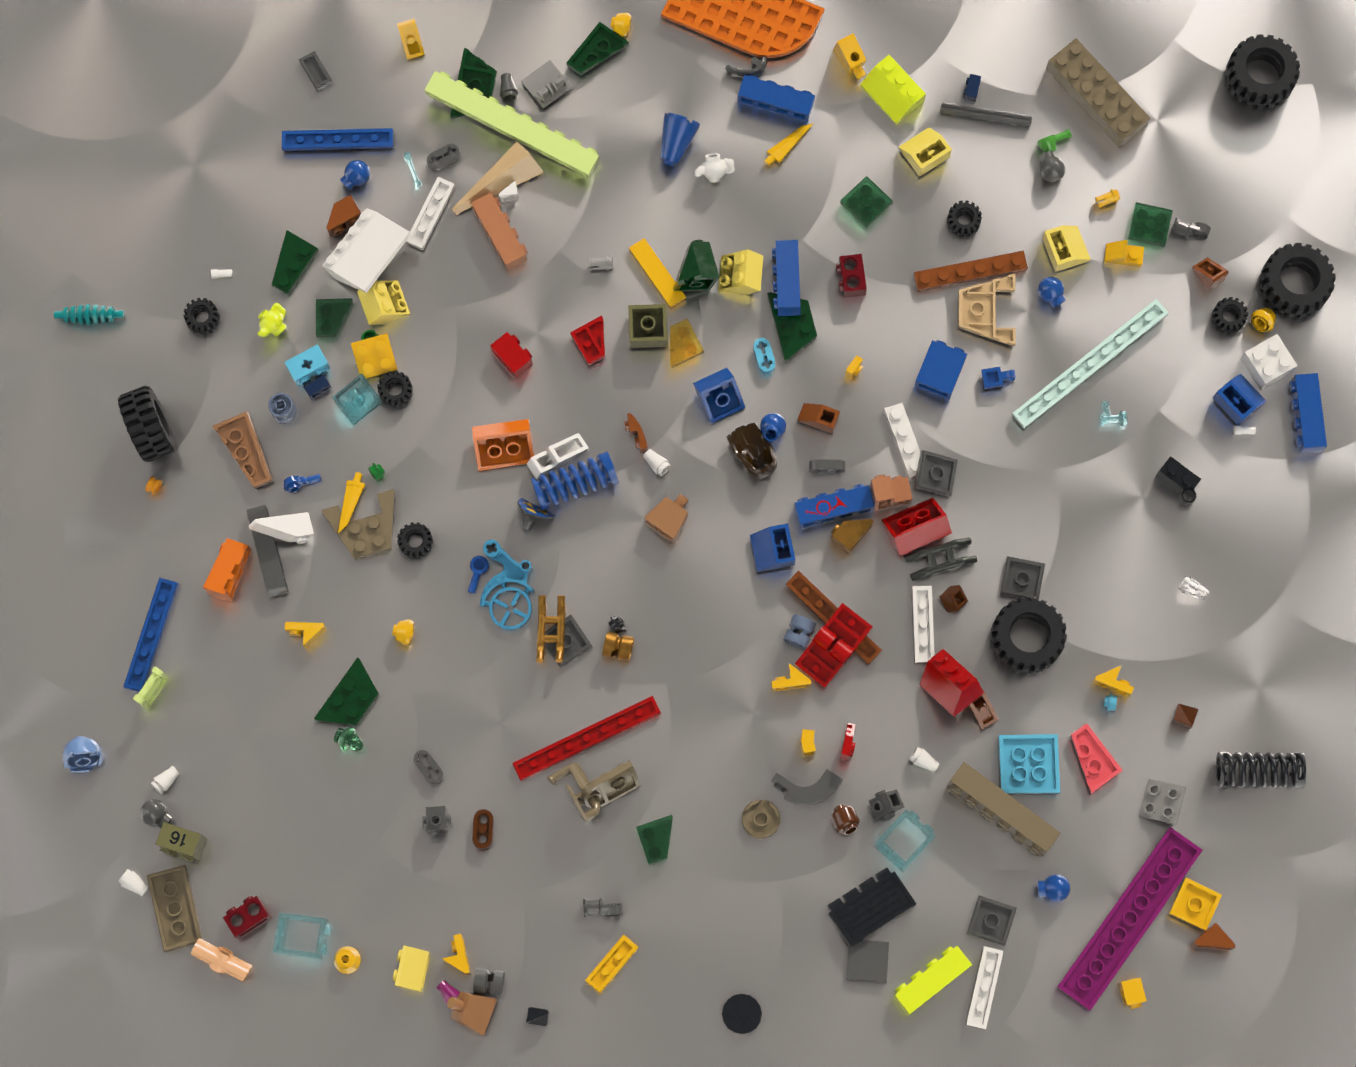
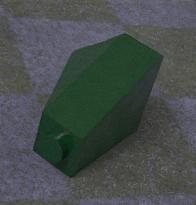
(697, 269)

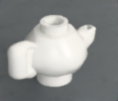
(715, 168)

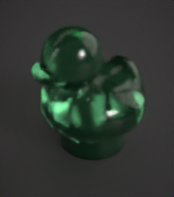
(348, 739)

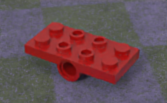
(833, 645)

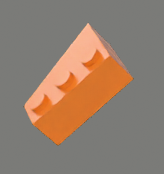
(227, 570)

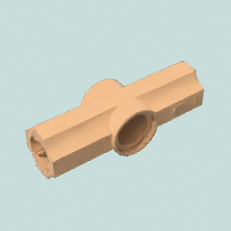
(221, 959)

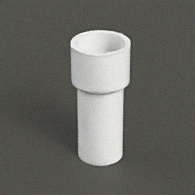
(216, 274)
(1238, 430)

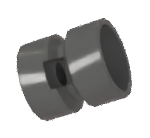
(488, 982)

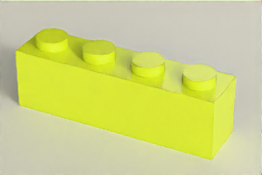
(932, 980)

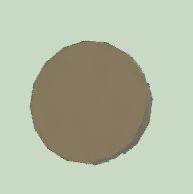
(761, 819)

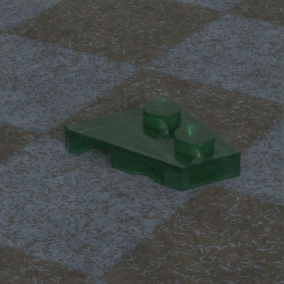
(331, 315)
(656, 838)

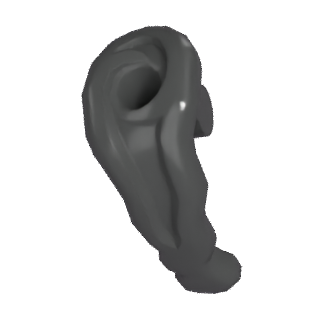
(758, 68)

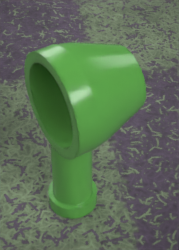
(1049, 143)

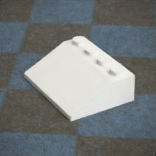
(366, 250)

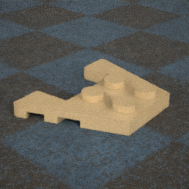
(978, 310)

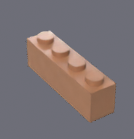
(499, 232)

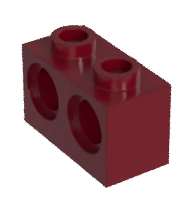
(855, 275)
(249, 921)

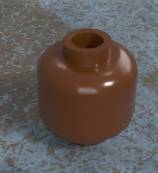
(845, 819)

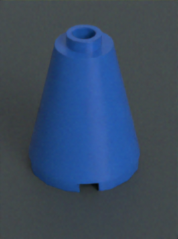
(676, 137)

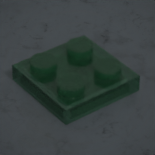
(866, 201)
(1150, 224)

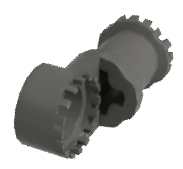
(1185, 229)
(598, 907)

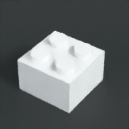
(1269, 361)

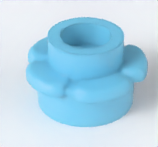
(1110, 702)

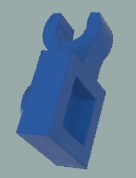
(994, 377)

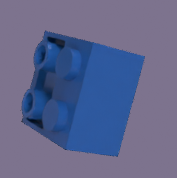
(1239, 399)
(773, 548)

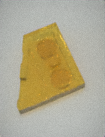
(683, 343)

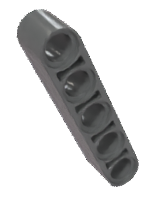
(268, 556)

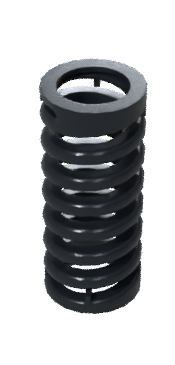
(1297, 761)

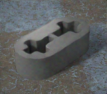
(440, 156)
(827, 466)
(432, 764)

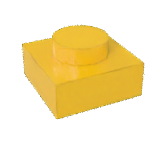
(854, 367)

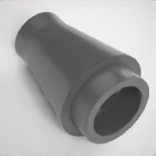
(508, 89)

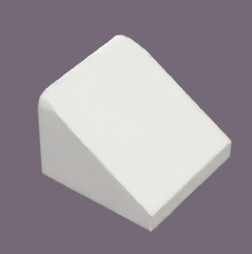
(509, 193)

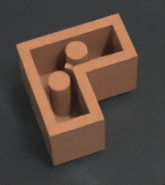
(890, 491)

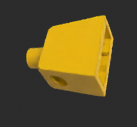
(848, 50)

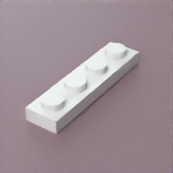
(430, 213)
(904, 438)
(923, 623)
(984, 988)

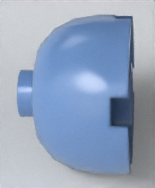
(81, 754)

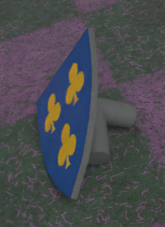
(532, 511)

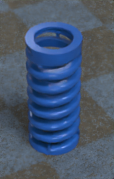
(603, 461)

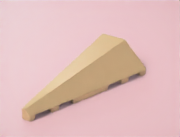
(513, 166)

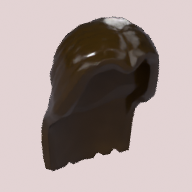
(753, 450)

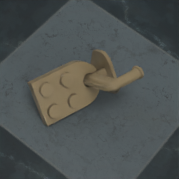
(599, 791)

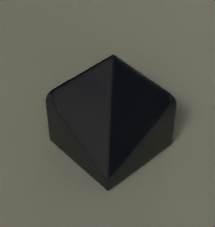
(537, 1016)

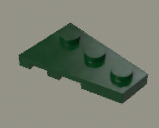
(596, 48)
(292, 262)

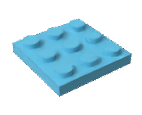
(1029, 764)

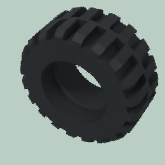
(1268, 50)
(1307, 259)
(146, 423)
(1046, 617)

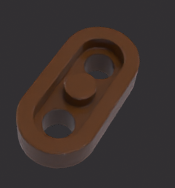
(483, 829)

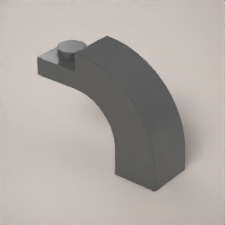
(809, 795)

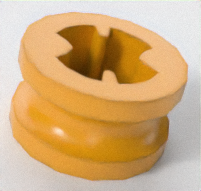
(153, 485)

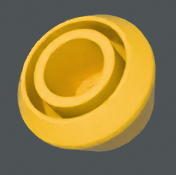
(621, 24)
(1263, 319)
(404, 631)
(353, 960)

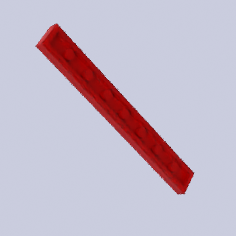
(586, 738)

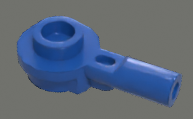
(293, 483)
(479, 566)

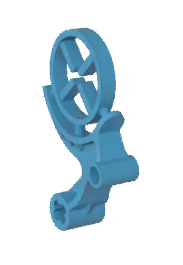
(512, 573)

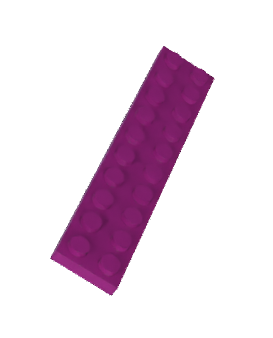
(1129, 919)

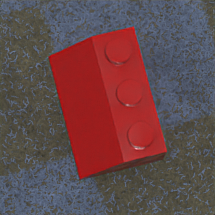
(916, 526)
(950, 683)

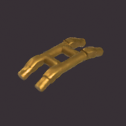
(543, 620)

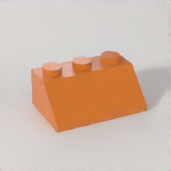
(502, 444)

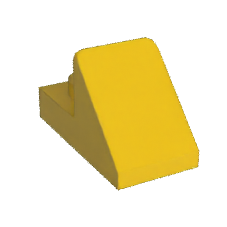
(410, 39)
(1124, 254)
(310, 630)
(796, 681)
(1108, 681)
(460, 960)

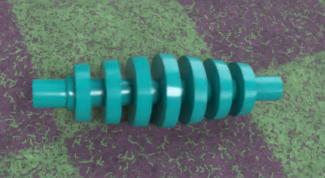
(89, 314)

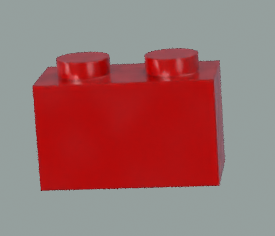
(511, 354)

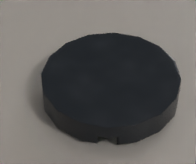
(741, 1013)

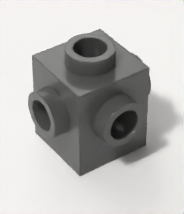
(886, 804)
(433, 814)

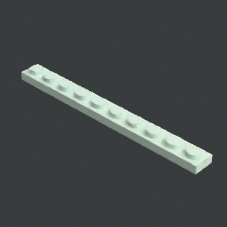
(1090, 364)

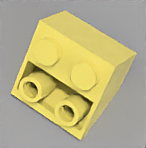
(926, 151)
(1065, 247)
(741, 272)
(383, 302)
(412, 968)

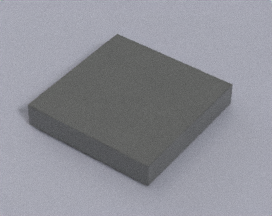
(935, 473)
(1022, 578)
(574, 640)
(991, 920)
(868, 961)

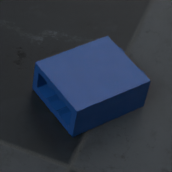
(941, 369)

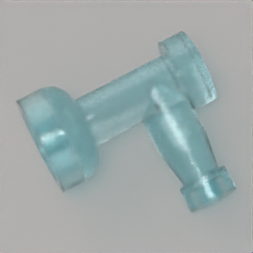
(1106, 418)

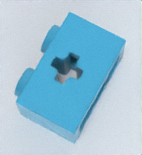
(298, 363)

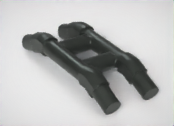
(934, 568)

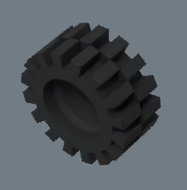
(964, 208)
(201, 305)
(1224, 324)
(395, 378)
(415, 551)

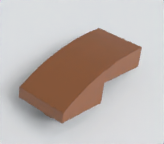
(635, 430)

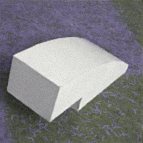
(557, 455)

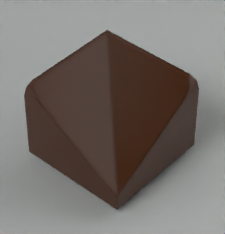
(953, 598)
(1185, 715)

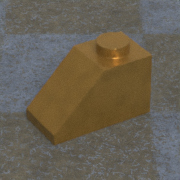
(850, 533)

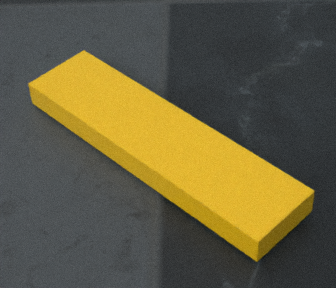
(656, 272)

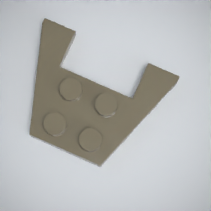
(369, 534)

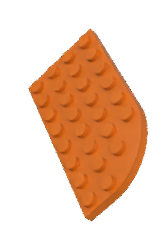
(749, 26)

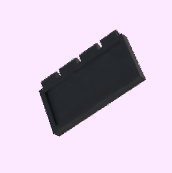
(872, 908)

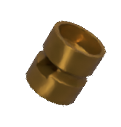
(618, 646)

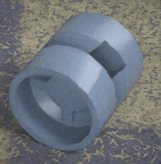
(282, 408)
(804, 627)

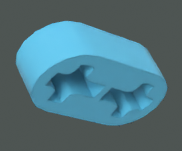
(760, 357)

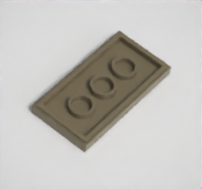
(174, 908)

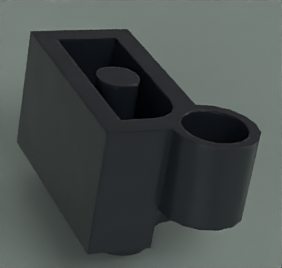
(1179, 479)

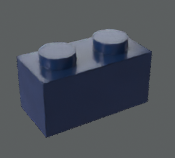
(972, 87)
(317, 387)

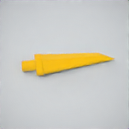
(781, 149)
(352, 494)

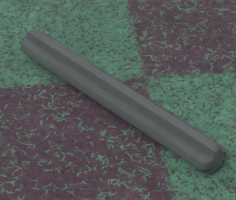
(986, 114)

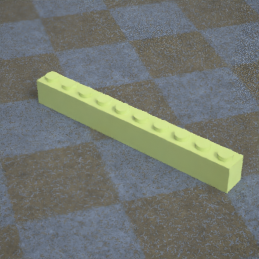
(512, 124)

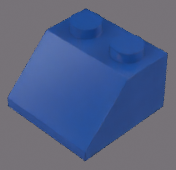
(719, 395)

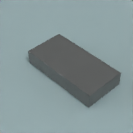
(315, 71)

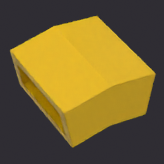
(807, 742)

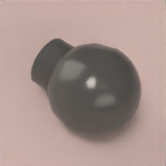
(1051, 168)
(154, 813)

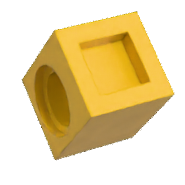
(1132, 993)

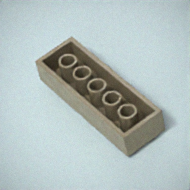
(1097, 93)
(1003, 809)

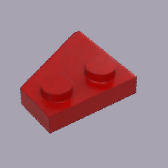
(590, 340)
(848, 746)

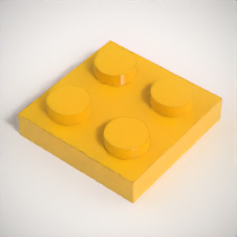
(374, 356)
(1195, 904)

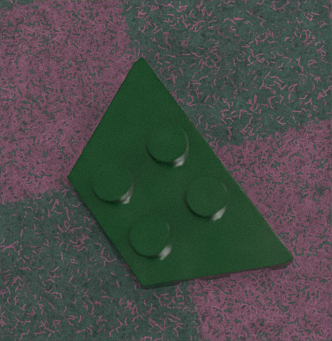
(476, 75)
(793, 331)
(350, 698)

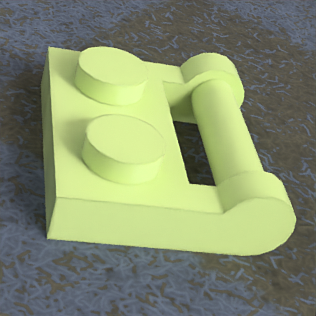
(151, 688)

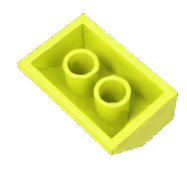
(893, 89)

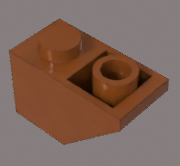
(342, 216)
(819, 417)

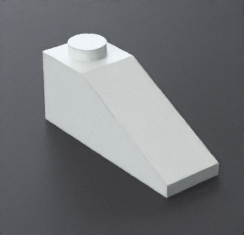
(286, 527)

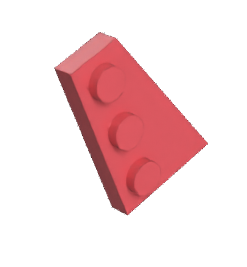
(1094, 758)

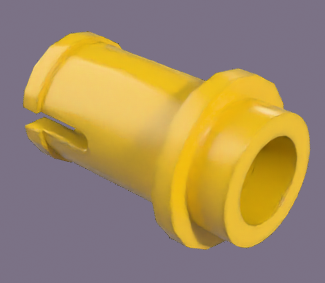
(1110, 197)

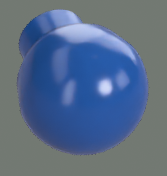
(356, 174)
(1052, 291)
(772, 426)
(1054, 888)

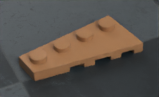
(245, 448)

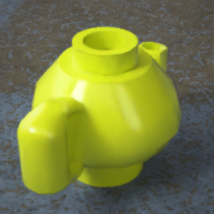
(272, 321)

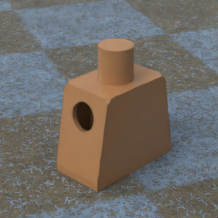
(668, 517)
(472, 1011)

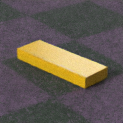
(611, 964)

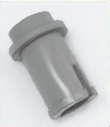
(601, 264)

